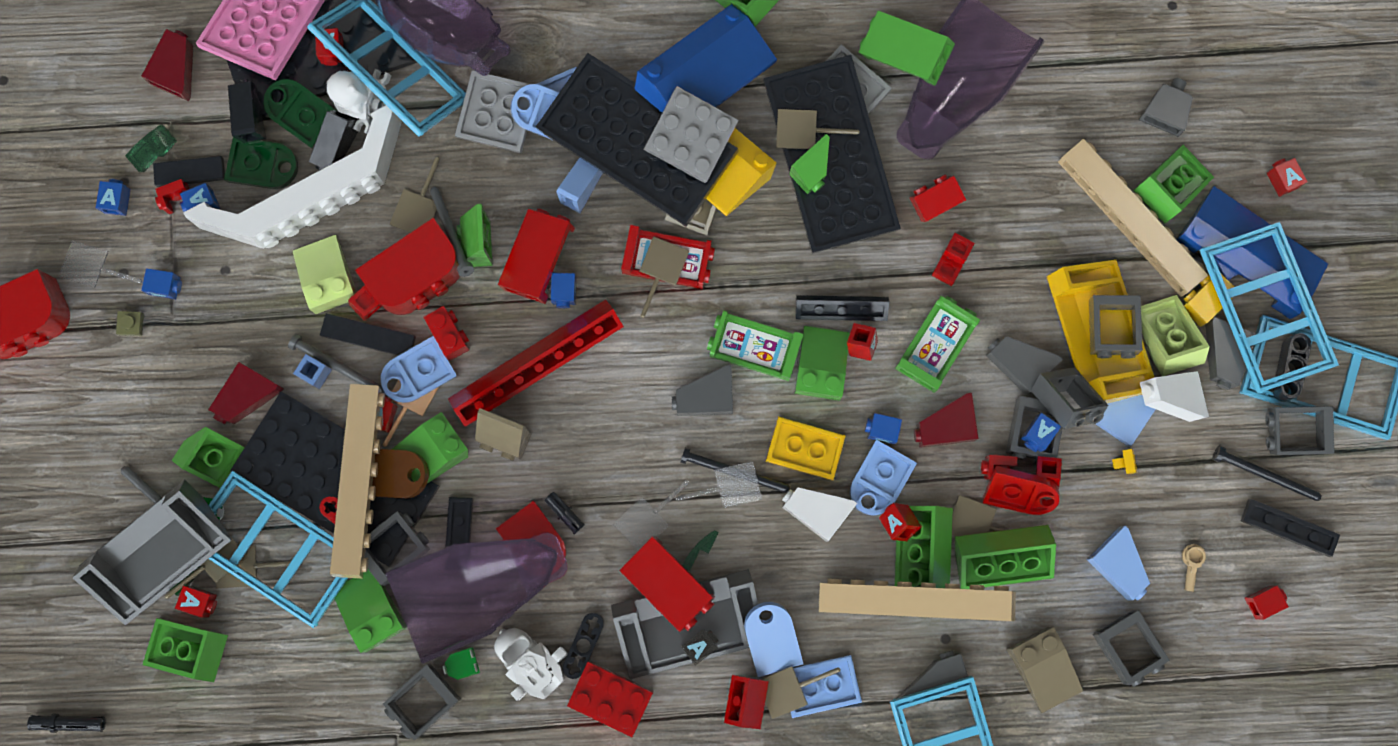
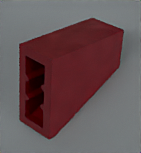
(171, 65)
(242, 395)
(949, 425)

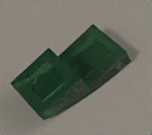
(150, 147)
(703, 545)

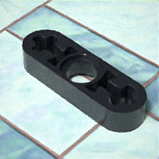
(584, 626)

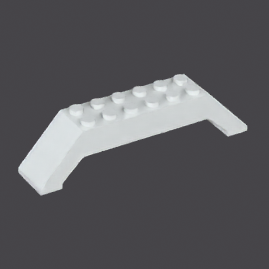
(313, 196)

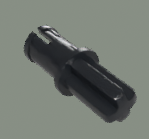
(564, 512)

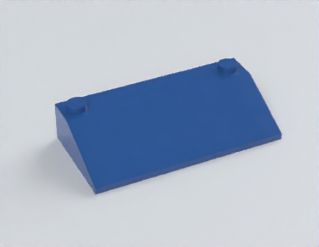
(708, 62)
(1224, 218)

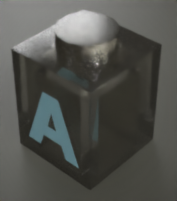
(700, 646)

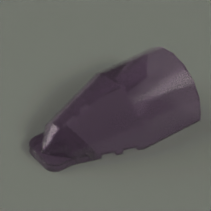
(975, 79)
(471, 589)

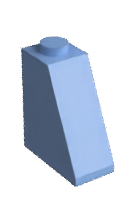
(578, 185)
(1121, 565)

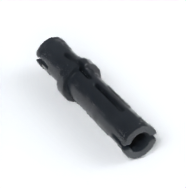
(66, 723)

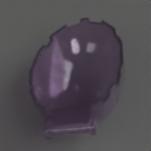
(448, 31)

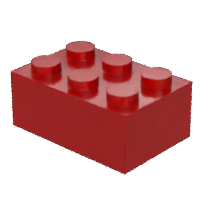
(610, 698)

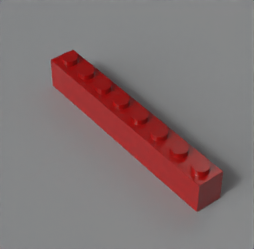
(536, 362)

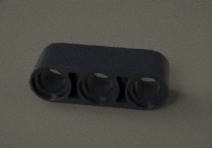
(1298, 358)

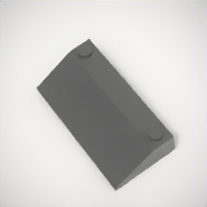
(153, 553)
(655, 645)

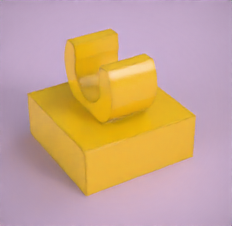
(1127, 462)

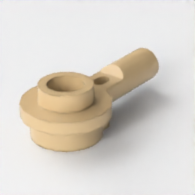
(1193, 557)

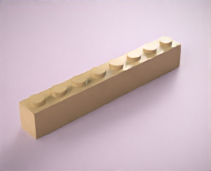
(1133, 217)
(356, 481)
(918, 601)

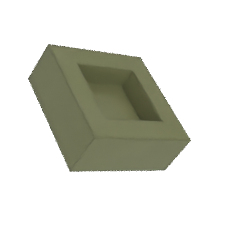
(129, 323)

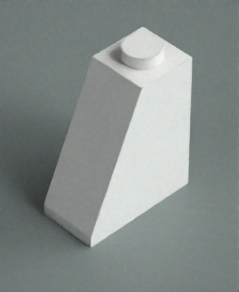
(1176, 395)
(818, 510)

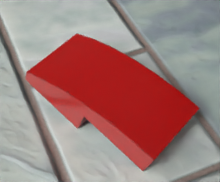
(953, 259)

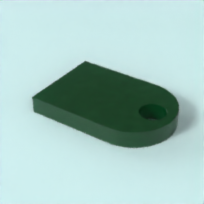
(298, 112)
(259, 164)

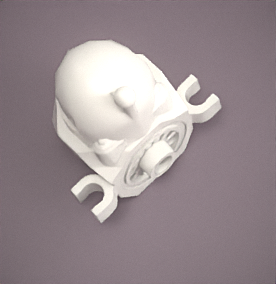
(354, 97)
(528, 663)

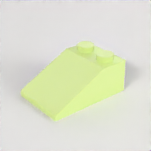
(324, 274)
(1172, 336)

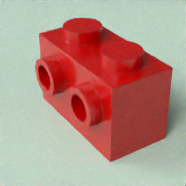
(937, 198)
(446, 333)
(746, 702)

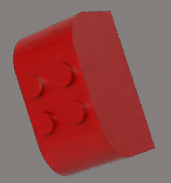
(412, 270)
(31, 313)

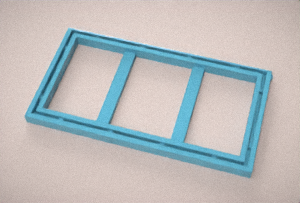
(388, 97)
(1293, 272)
(1340, 417)
(274, 594)
(936, 692)

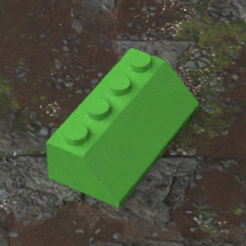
(928, 552)
(1005, 556)

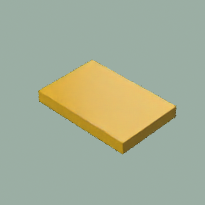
(805, 448)

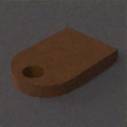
(395, 474)

